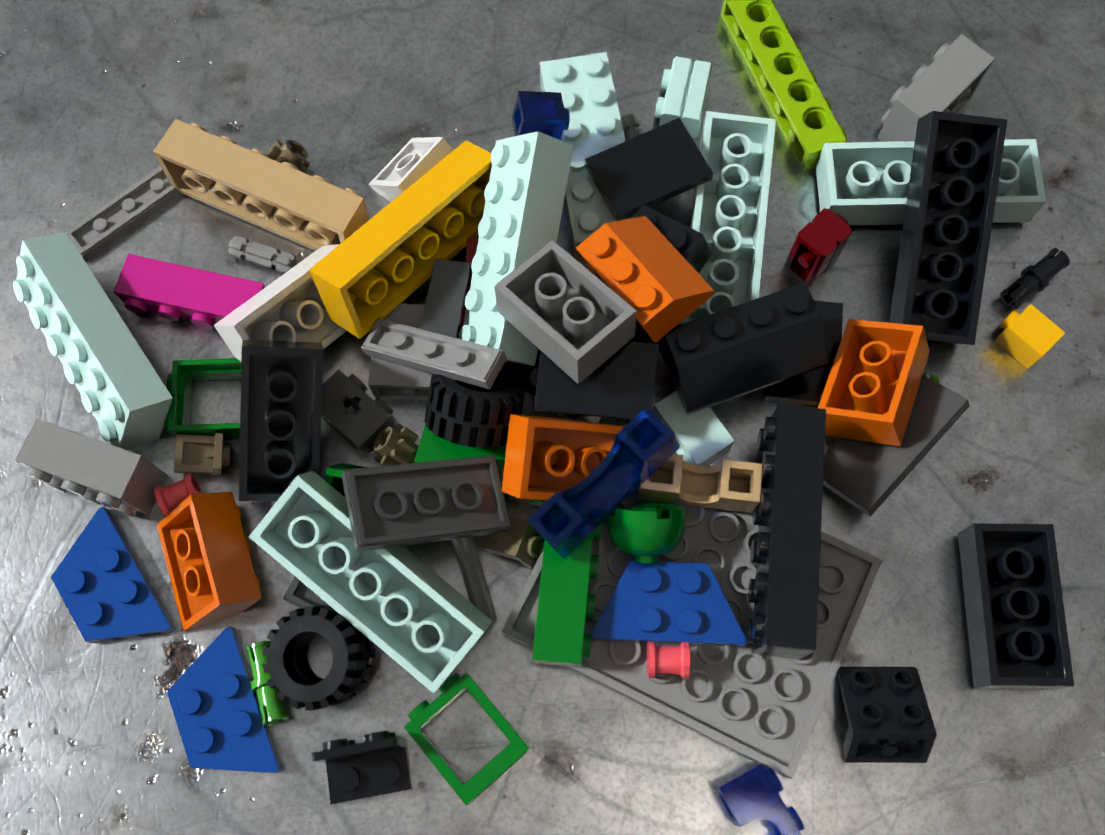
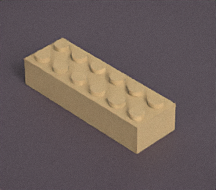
(258, 187)

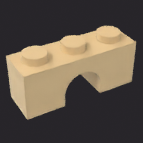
(722, 486)

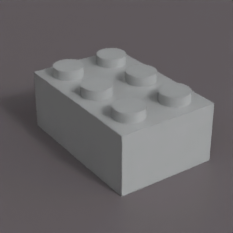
(937, 87)
(565, 311)
(90, 469)

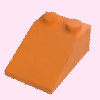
(552, 454)

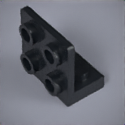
(886, 715)
(366, 768)

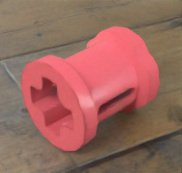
(174, 494)
(668, 660)

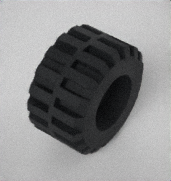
(473, 413)
(290, 664)

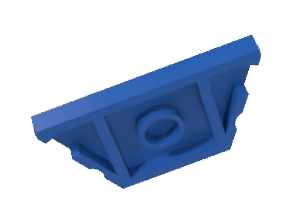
(108, 586)
(668, 606)
(221, 713)

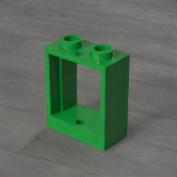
(181, 387)
(490, 772)

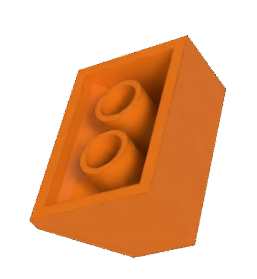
(645, 273)
(208, 559)

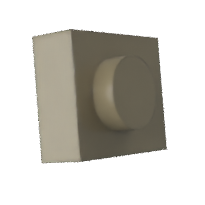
(201, 454)
(519, 543)

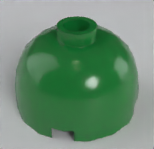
(647, 529)

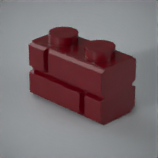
(818, 246)

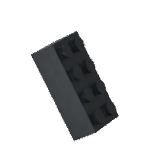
(278, 415)
(1014, 607)

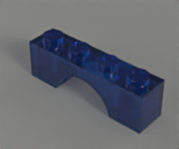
(632, 459)

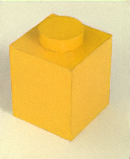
(1028, 335)

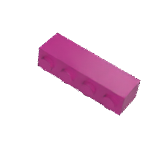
(181, 291)

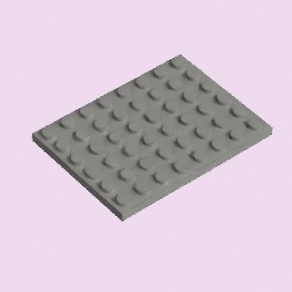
(732, 696)

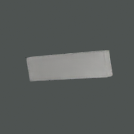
(122, 213)
(434, 353)

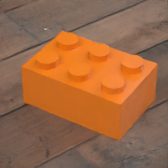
(874, 381)

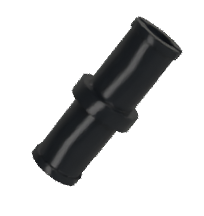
(1035, 278)

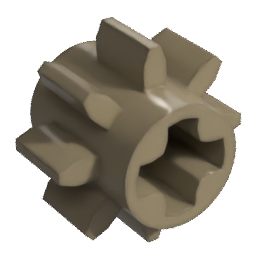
(290, 152)
(395, 446)

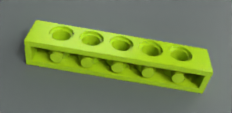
(783, 78)

